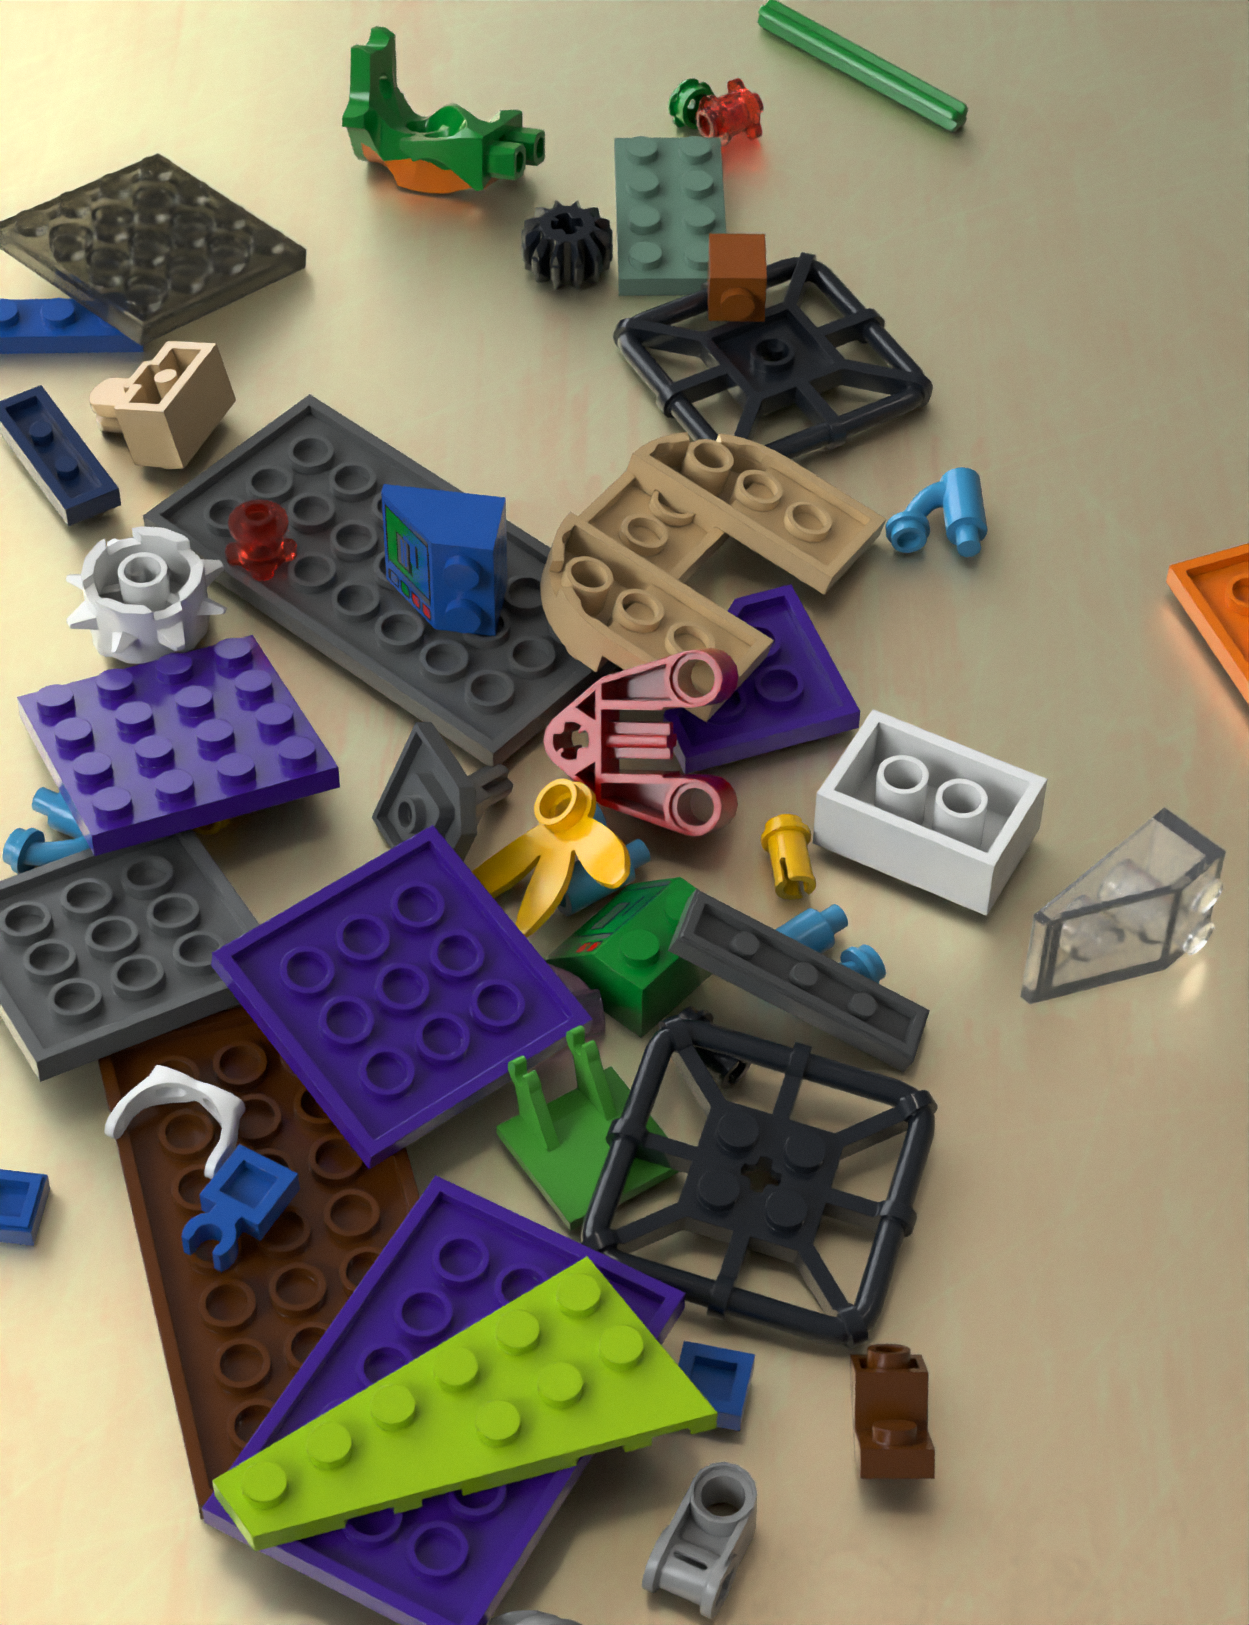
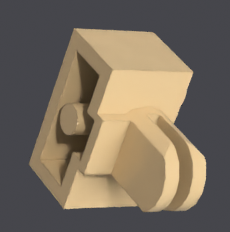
(166, 404)

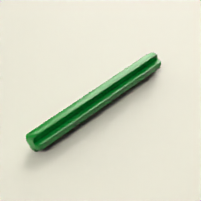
(863, 65)

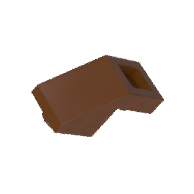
(891, 1414)

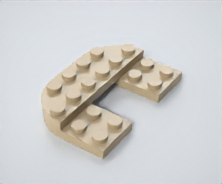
(623, 563)

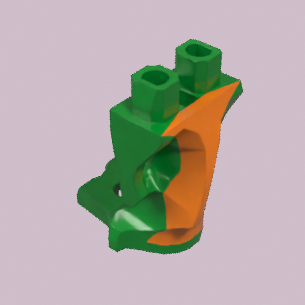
(436, 151)

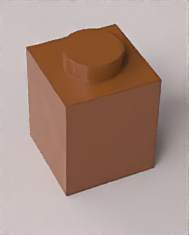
(736, 277)

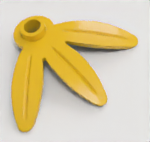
(564, 830)

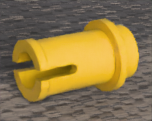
(787, 843)

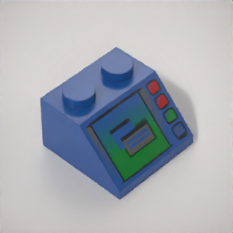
(447, 555)

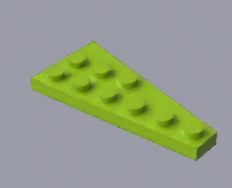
(487, 1408)

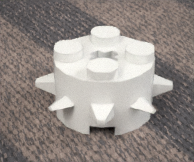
(145, 595)

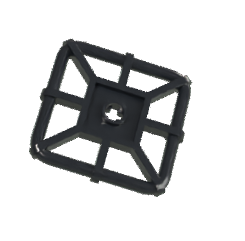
(804, 367)
(783, 1217)

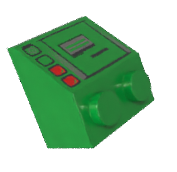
(628, 954)

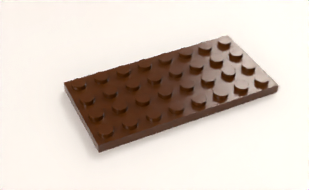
(246, 1330)

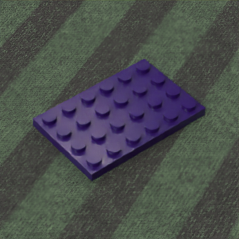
(433, 1279)

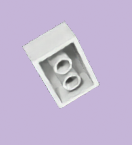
(929, 811)

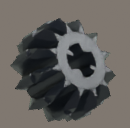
(567, 244)

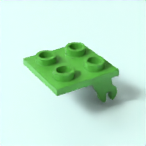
(565, 1140)

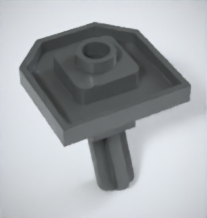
(434, 790)

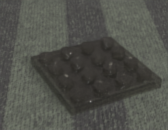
(149, 248)

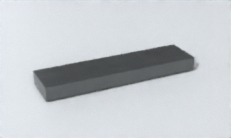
(799, 980)

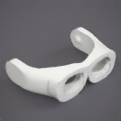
(171, 1086)

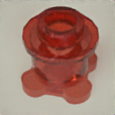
(730, 113)
(259, 538)

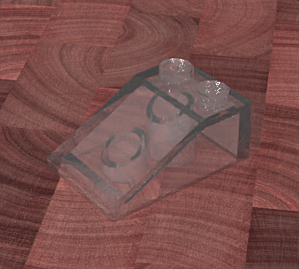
(1127, 912)

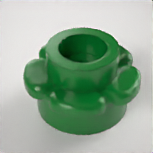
(678, 102)

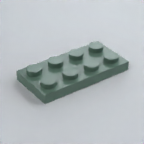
(665, 209)

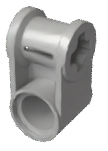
(702, 1550)

